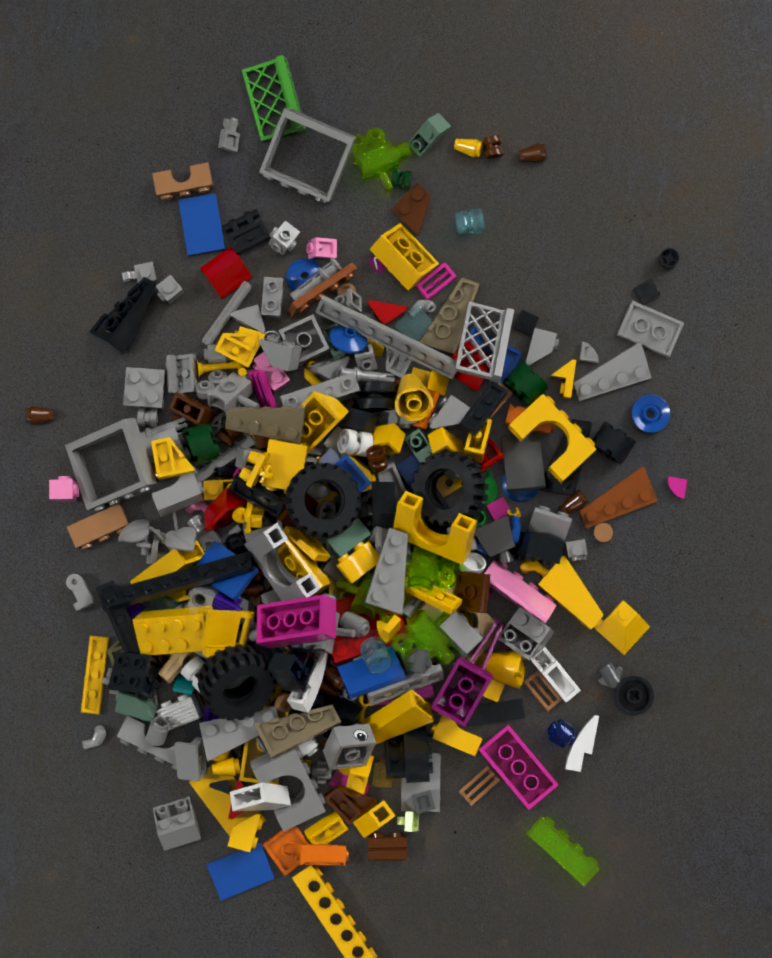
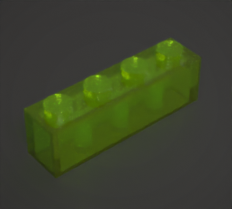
(562, 850)

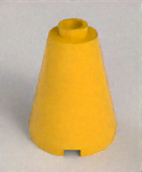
(413, 399)
(506, 667)

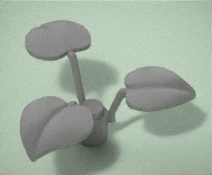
(180, 539)

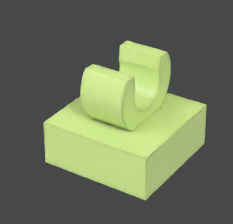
(410, 821)

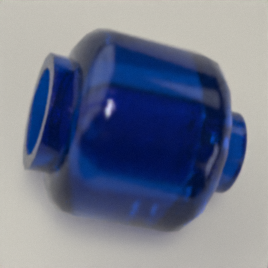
(561, 733)

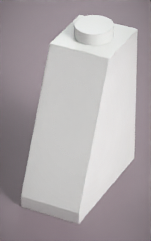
(260, 797)

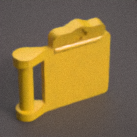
(222, 629)

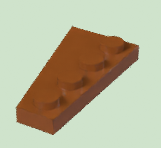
(316, 293)
(621, 499)

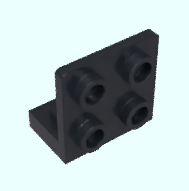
(134, 674)

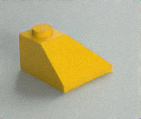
(623, 627)

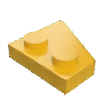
(239, 346)
(169, 459)
(307, 543)

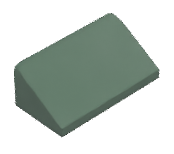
(349, 538)

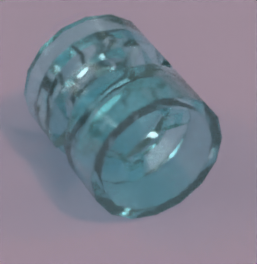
(469, 221)
(375, 655)

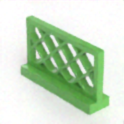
(287, 89)

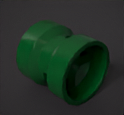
(405, 178)

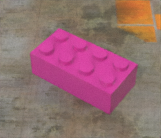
(296, 621)
(518, 767)

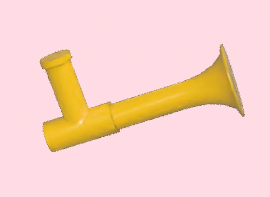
(203, 368)

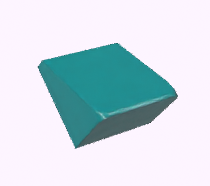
(183, 686)

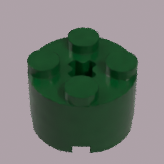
(525, 383)
(200, 444)

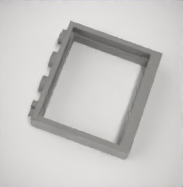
(288, 181)
(138, 454)

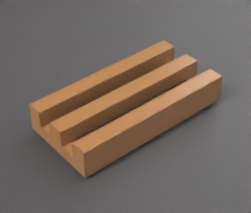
(552, 703)
(491, 774)

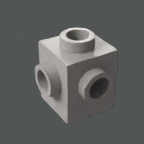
(283, 238)

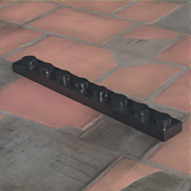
(177, 581)

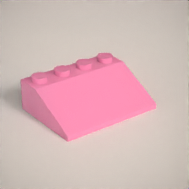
(520, 593)

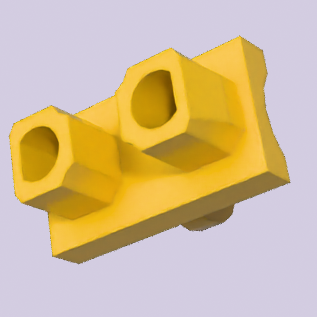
(253, 476)
(251, 515)

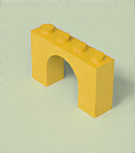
(544, 412)
(452, 546)
(449, 732)

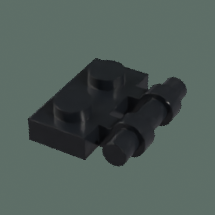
(249, 236)

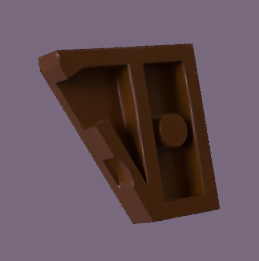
(349, 803)

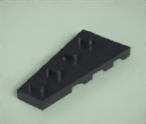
(569, 486)

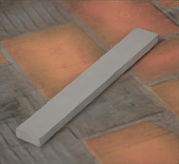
(387, 337)

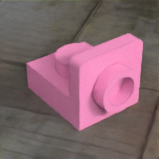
(322, 248)

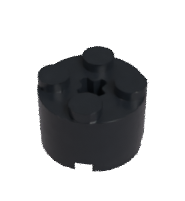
(613, 443)
(633, 706)

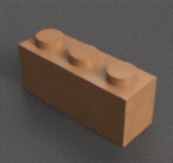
(98, 527)

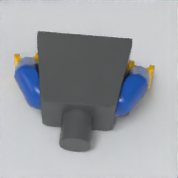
(499, 537)

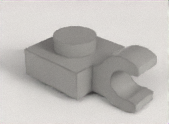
(228, 137)
(141, 271)

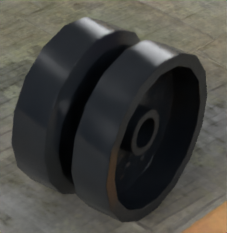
(376, 396)

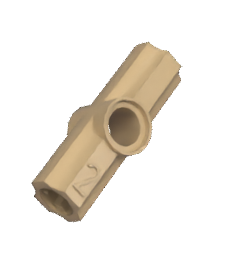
(174, 665)

